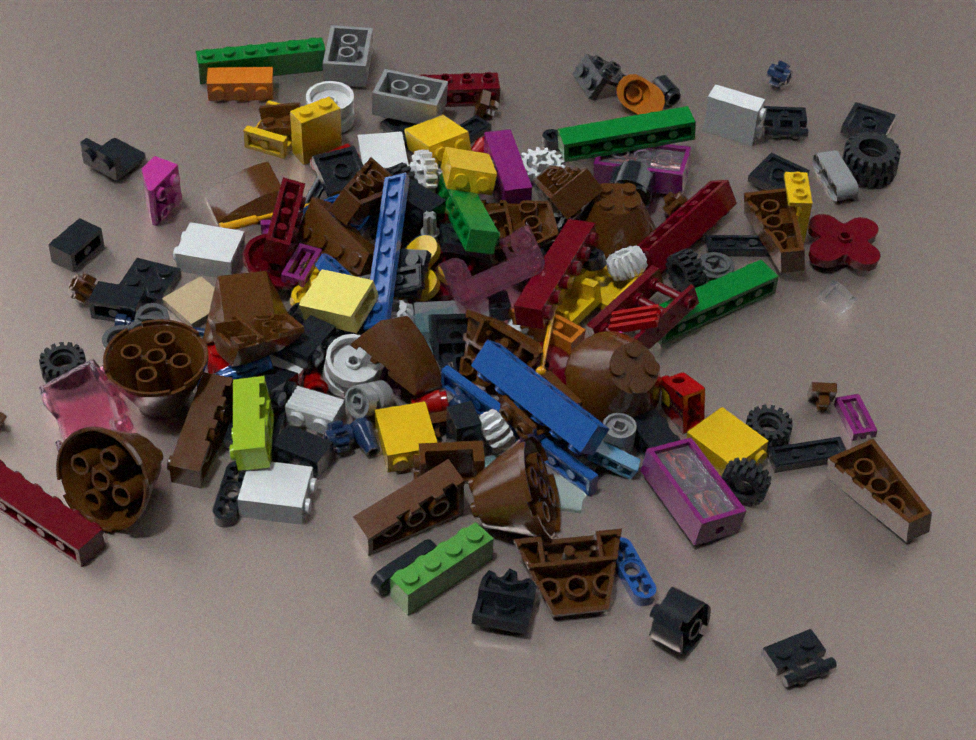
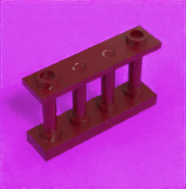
(638, 296)

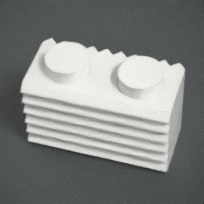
(313, 409)

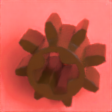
(673, 202)
(82, 287)

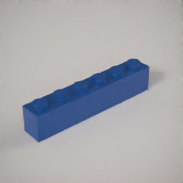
(540, 397)

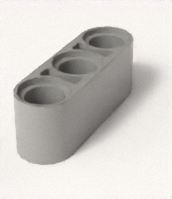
(835, 175)

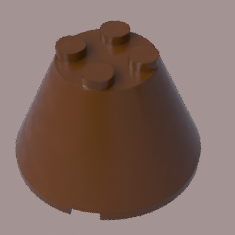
(618, 217)
(157, 365)
(614, 375)
(108, 475)
(518, 492)

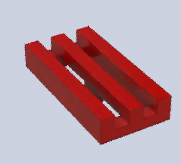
(635, 319)

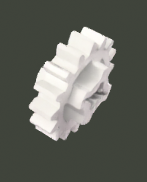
(539, 160)
(425, 169)

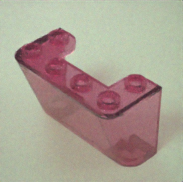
(521, 265)
(85, 400)

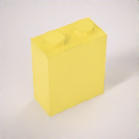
(339, 300)

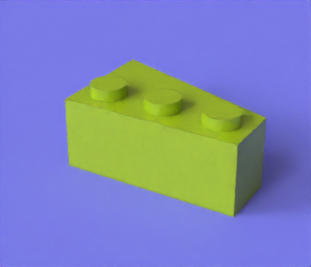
(251, 424)

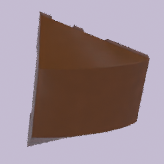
(244, 194)
(511, 217)
(244, 297)
(486, 328)
(251, 340)
(404, 352)
(573, 571)

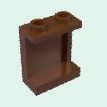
(522, 421)
(465, 457)

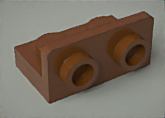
(277, 118)

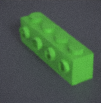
(441, 568)

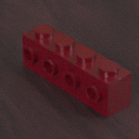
(467, 87)
(283, 222)

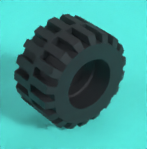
(872, 159)

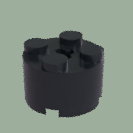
(637, 174)
(679, 621)

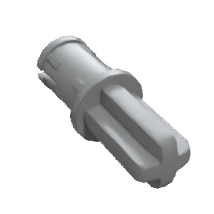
(429, 225)

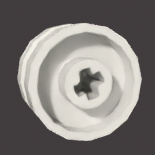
(340, 94)
(347, 366)

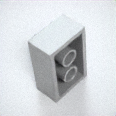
(348, 55)
(408, 97)

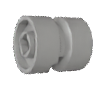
(367, 397)
(621, 431)

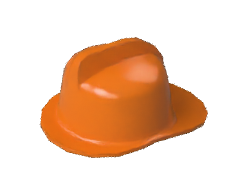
(640, 94)

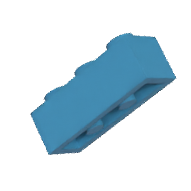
(615, 460)

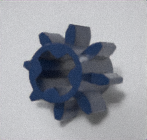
(779, 74)
(340, 434)

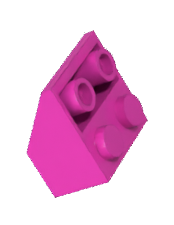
(161, 188)

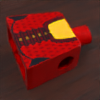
(683, 400)

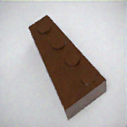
(568, 188)
(361, 194)
(776, 228)
(335, 239)
(202, 431)
(880, 488)
(412, 509)

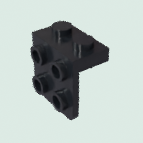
(595, 73)
(112, 158)

